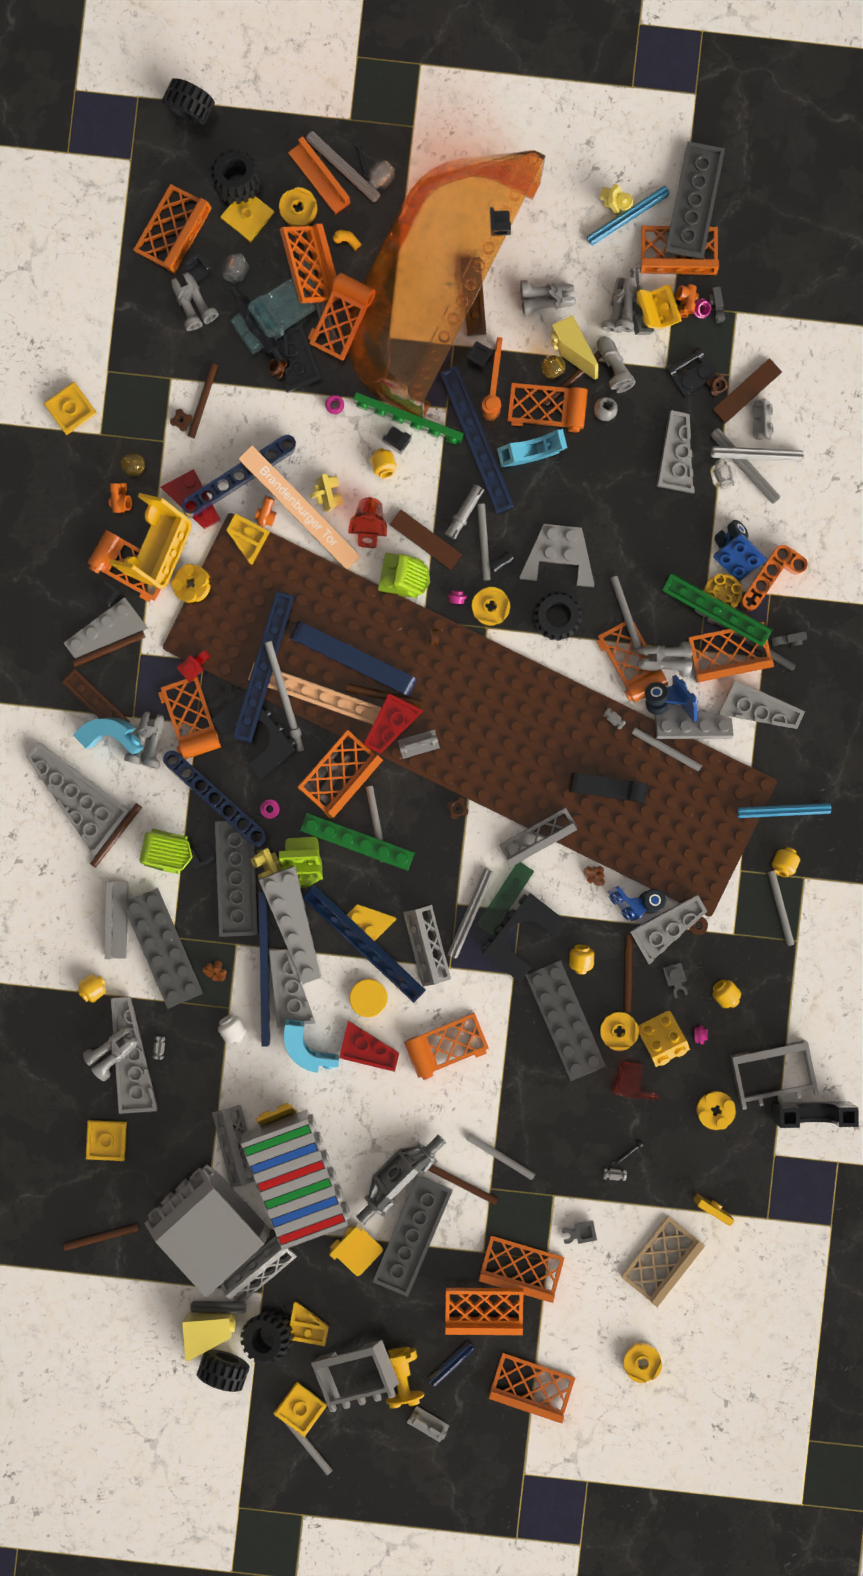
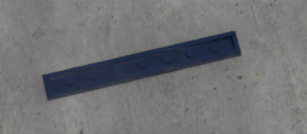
(476, 439)
(262, 668)
(363, 943)
(264, 970)

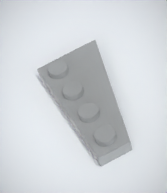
(675, 463)
(108, 628)
(755, 705)
(678, 725)
(659, 932)
(288, 990)

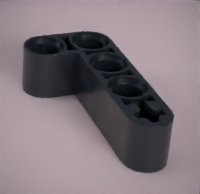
(608, 787)

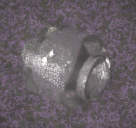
(381, 174)
(235, 268)
(723, 474)

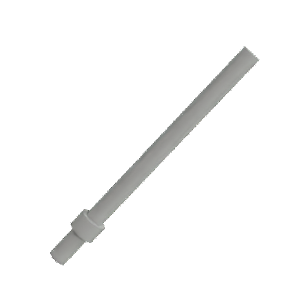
(294, 731)

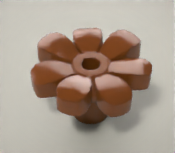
(595, 875)
(215, 971)

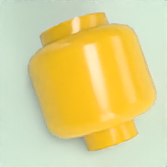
(383, 463)
(785, 862)
(581, 959)
(91, 988)
(726, 994)

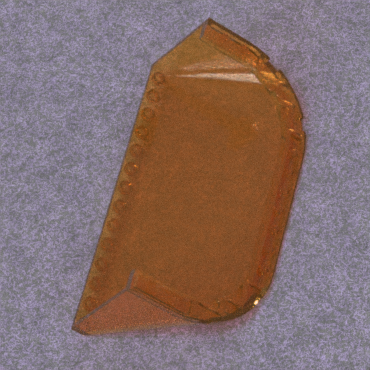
(434, 271)

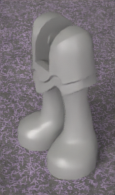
(553, 291)
(623, 295)
(184, 297)
(623, 379)
(658, 652)
(143, 732)
(310, 786)
(119, 1052)

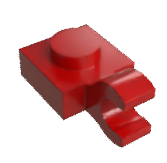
(192, 666)

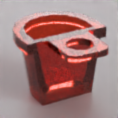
(368, 522)
(630, 1082)

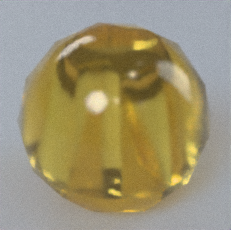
(553, 366)
(133, 464)

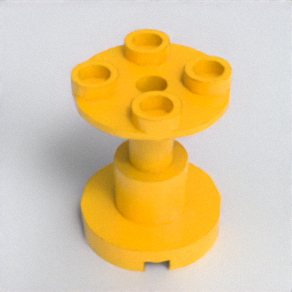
(400, 1362)

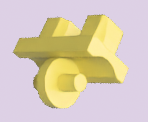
(616, 199)
(323, 492)
(268, 860)

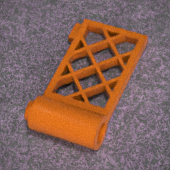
(349, 291)
(491, 404)
(573, 406)
(109, 548)
(637, 685)
(194, 742)
(423, 1057)

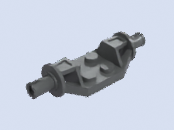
(396, 1175)

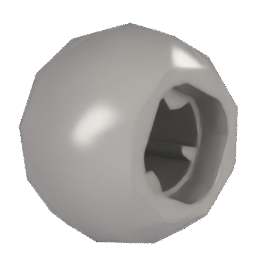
(605, 408)

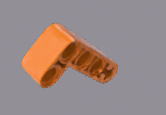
(767, 579)

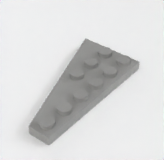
(83, 802)

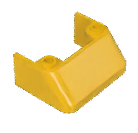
(161, 546)

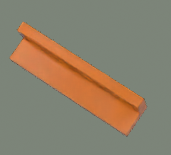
(319, 176)

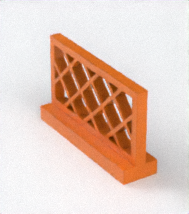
(186, 236)
(321, 262)
(676, 265)
(728, 669)
(349, 787)
(505, 1282)
(484, 1323)
(523, 1403)

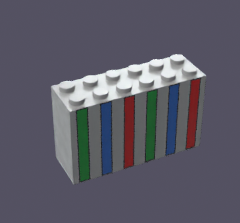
(295, 1179)

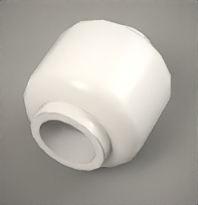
(232, 1029)

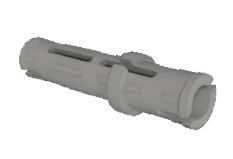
(464, 512)

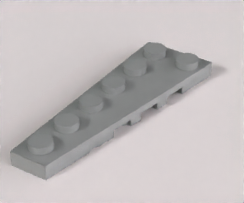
(288, 908)
(132, 1073)

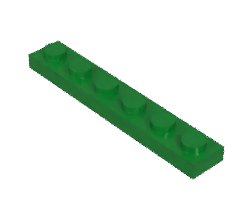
(400, 416)
(717, 609)
(357, 841)

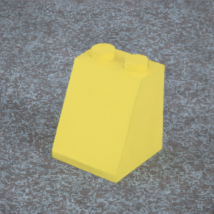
(206, 1331)

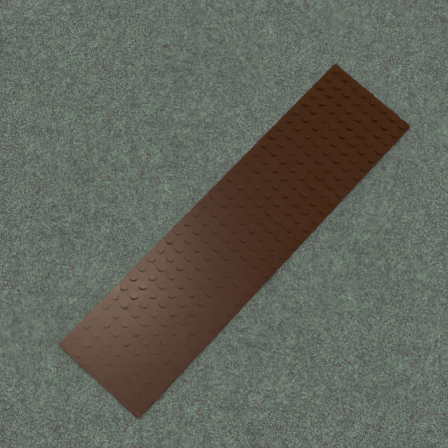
(500, 719)

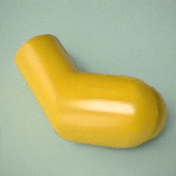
(342, 235)

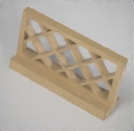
(676, 1272)

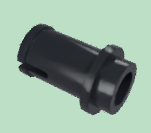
(502, 561)

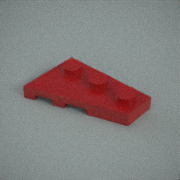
(185, 486)
(390, 723)
(366, 1049)

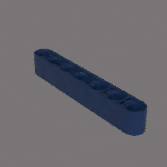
(234, 484)
(353, 658)
(210, 790)

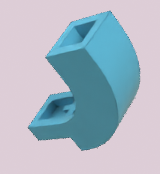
(532, 450)
(95, 730)
(301, 1053)

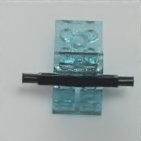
(268, 316)

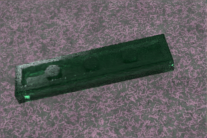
(505, 898)

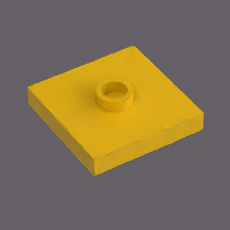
(247, 217)
(70, 408)
(106, 1140)
(714, 1209)
(300, 1409)

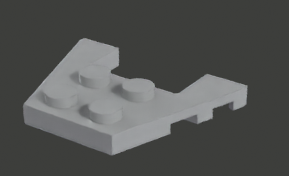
(560, 546)

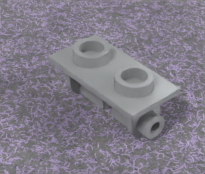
(764, 427)
(418, 744)
(428, 1424)

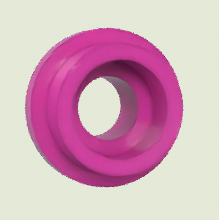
(706, 308)
(334, 398)
(456, 597)
(274, 804)
(700, 1034)

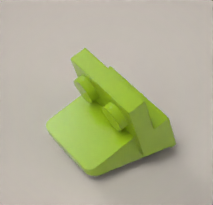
(404, 575)
(165, 851)
(305, 856)

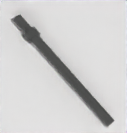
(775, 656)

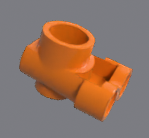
(687, 296)
(119, 500)
(265, 515)

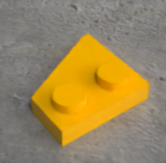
(247, 536)
(370, 920)
(307, 1326)

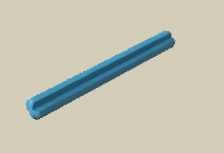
(628, 215)
(784, 810)

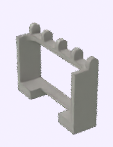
(789, 1048)
(328, 1386)

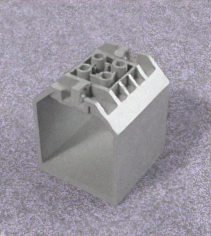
(206, 1229)

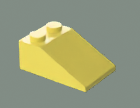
(573, 347)

